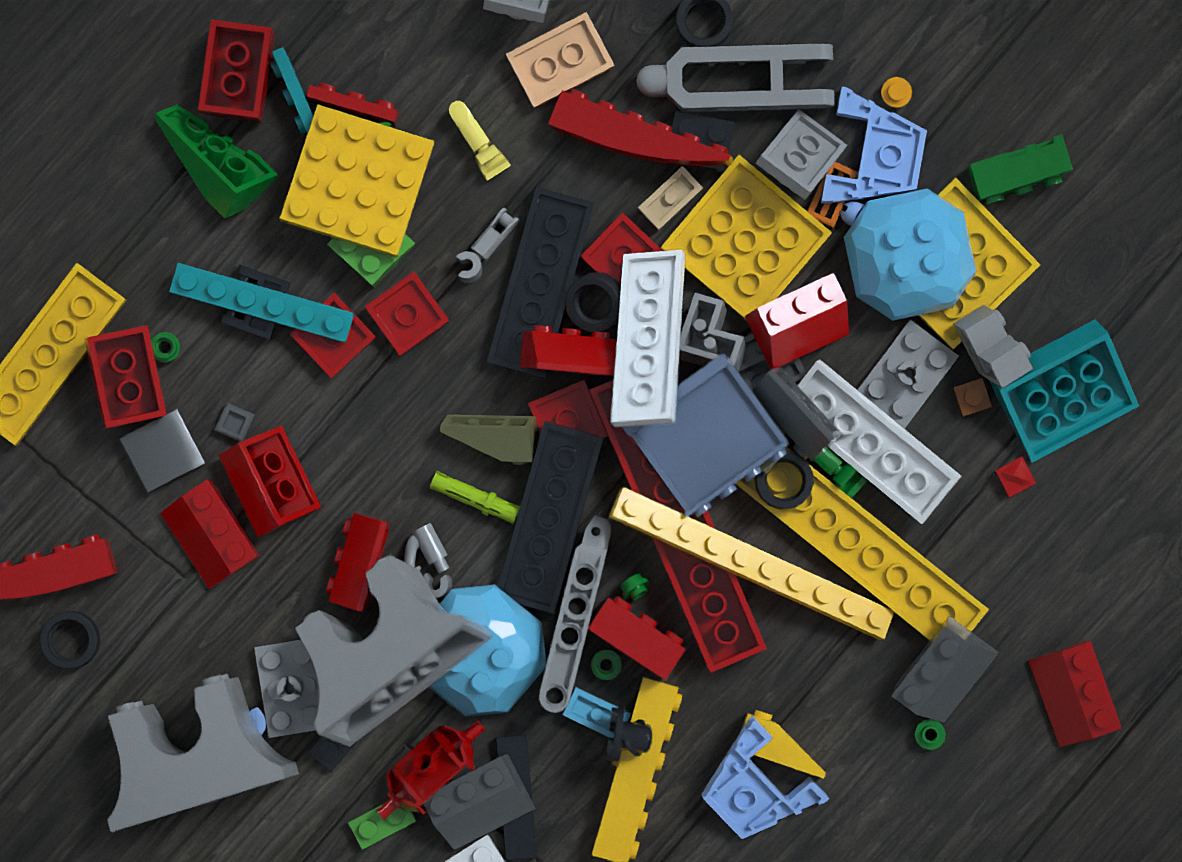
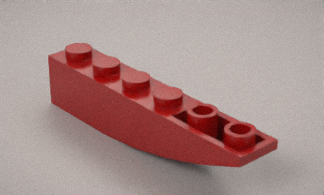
(629, 134)
(59, 570)

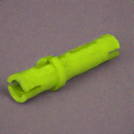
(472, 496)

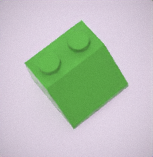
(369, 263)

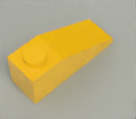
(783, 748)

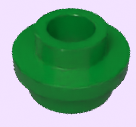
(163, 337)
(634, 587)
(599, 672)
(920, 731)

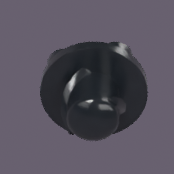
(629, 736)

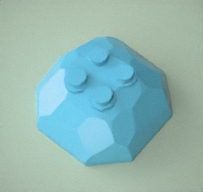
(910, 254)
(502, 667)

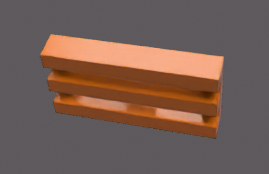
(821, 217)

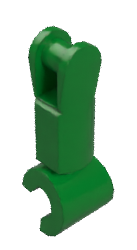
(845, 476)

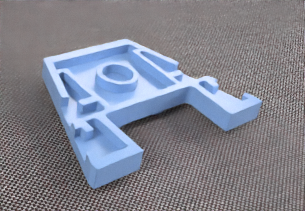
(889, 153)
(746, 795)

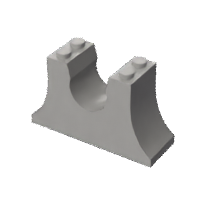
(403, 656)
(225, 761)

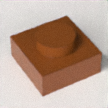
(972, 397)

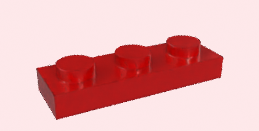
(353, 103)

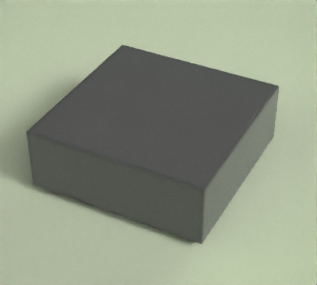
(235, 422)

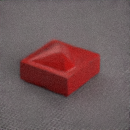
(1015, 477)

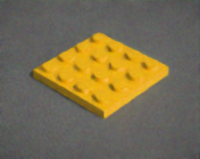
(357, 181)
(746, 238)
(998, 260)

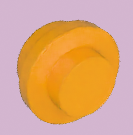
(896, 92)

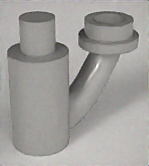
(430, 545)

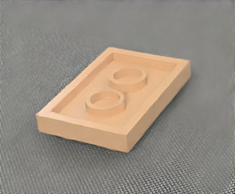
(560, 60)

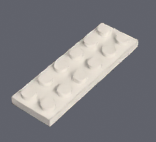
(648, 338)
(879, 445)

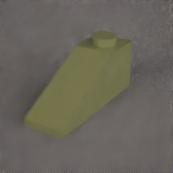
(502, 437)

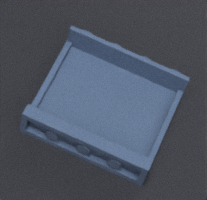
(715, 437)

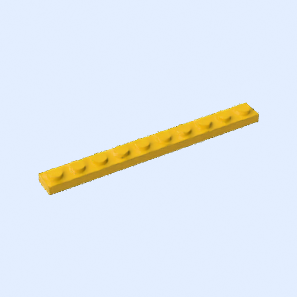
(751, 563)

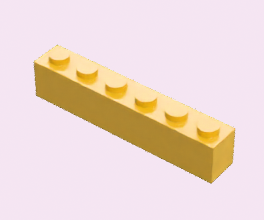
(634, 775)

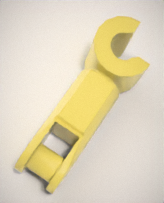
(489, 159)

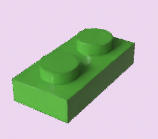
(372, 827)

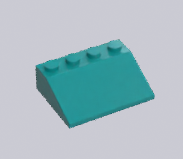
(1068, 392)

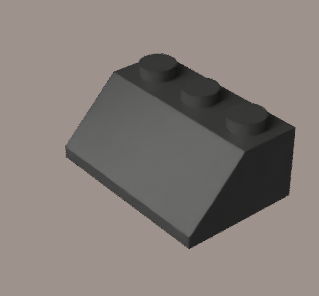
(796, 414)
(944, 671)
(479, 802)

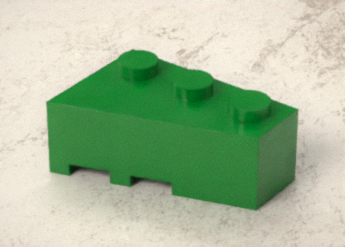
(1020, 170)

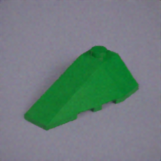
(219, 169)

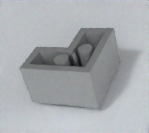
(702, 334)
(990, 348)

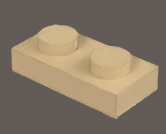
(670, 198)

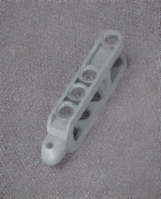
(667, 79)
(565, 657)

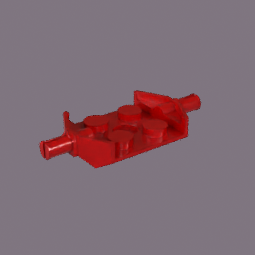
(448, 753)

